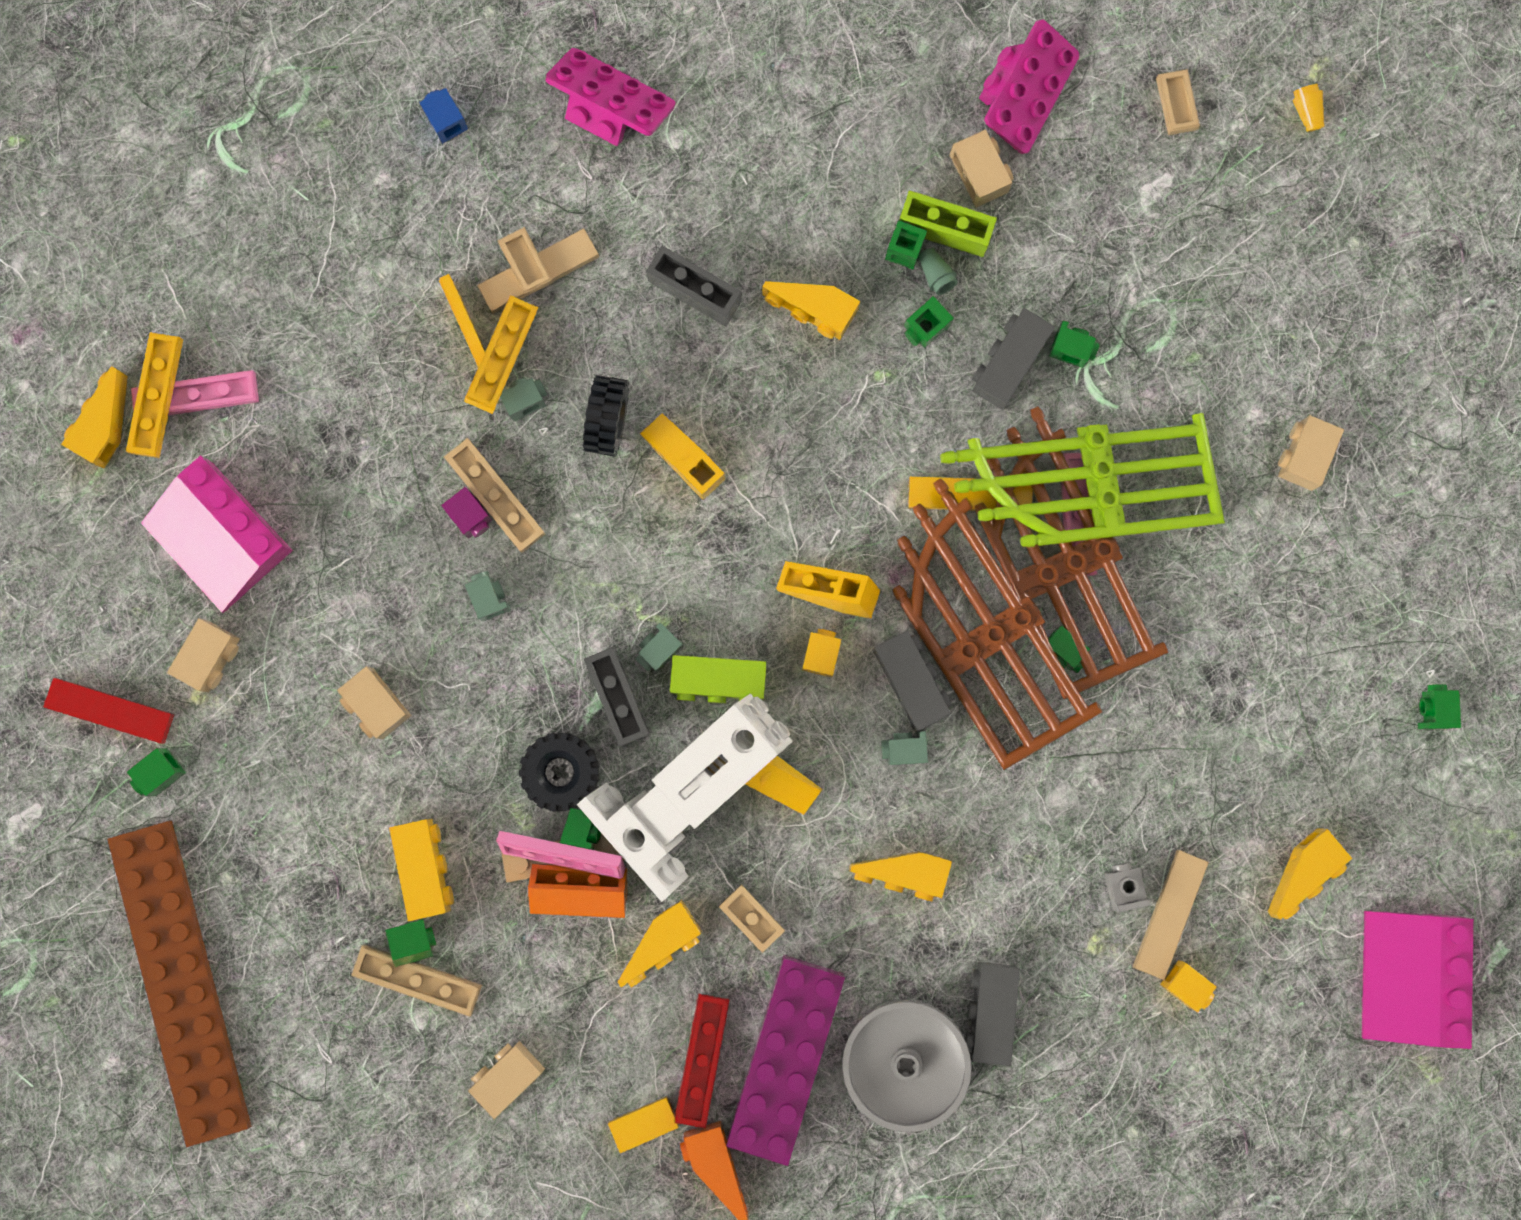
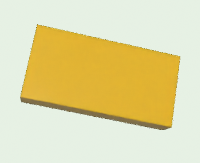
(643, 1124)

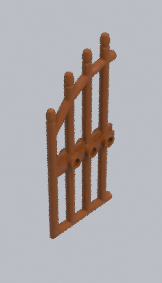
(1069, 565)
(990, 637)

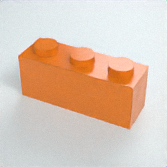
(576, 892)

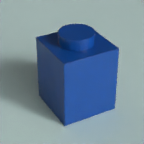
(443, 115)

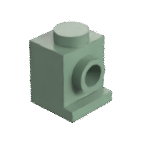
(523, 398)
(486, 596)
(658, 649)
(905, 749)

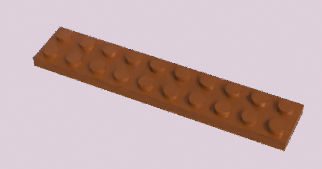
(179, 983)

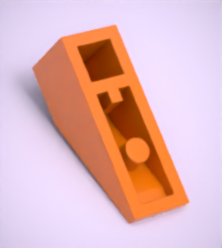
(715, 1166)

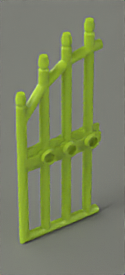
(1101, 482)

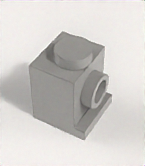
(1119, 898)

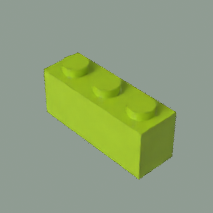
(949, 223)
(716, 678)

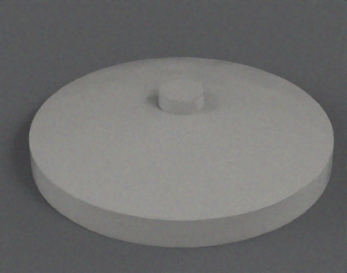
(906, 1066)

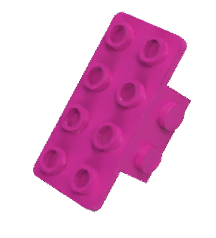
(1027, 85)
(606, 98)

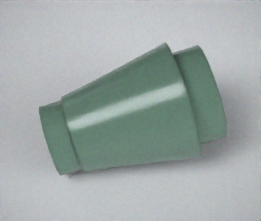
(938, 273)

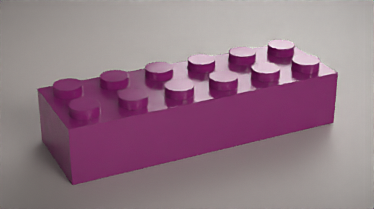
(785, 1060)

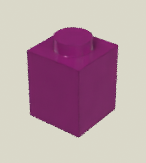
(467, 513)

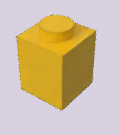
(822, 653)
(1189, 986)

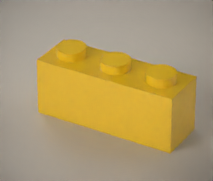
(421, 869)

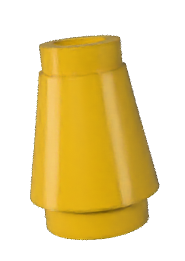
(1310, 106)

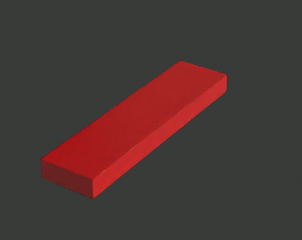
(108, 710)
(701, 1061)

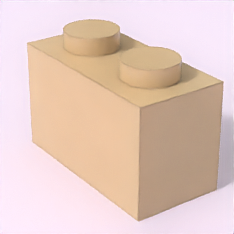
(981, 168)
(1309, 452)
(204, 656)
(373, 703)
(506, 1079)

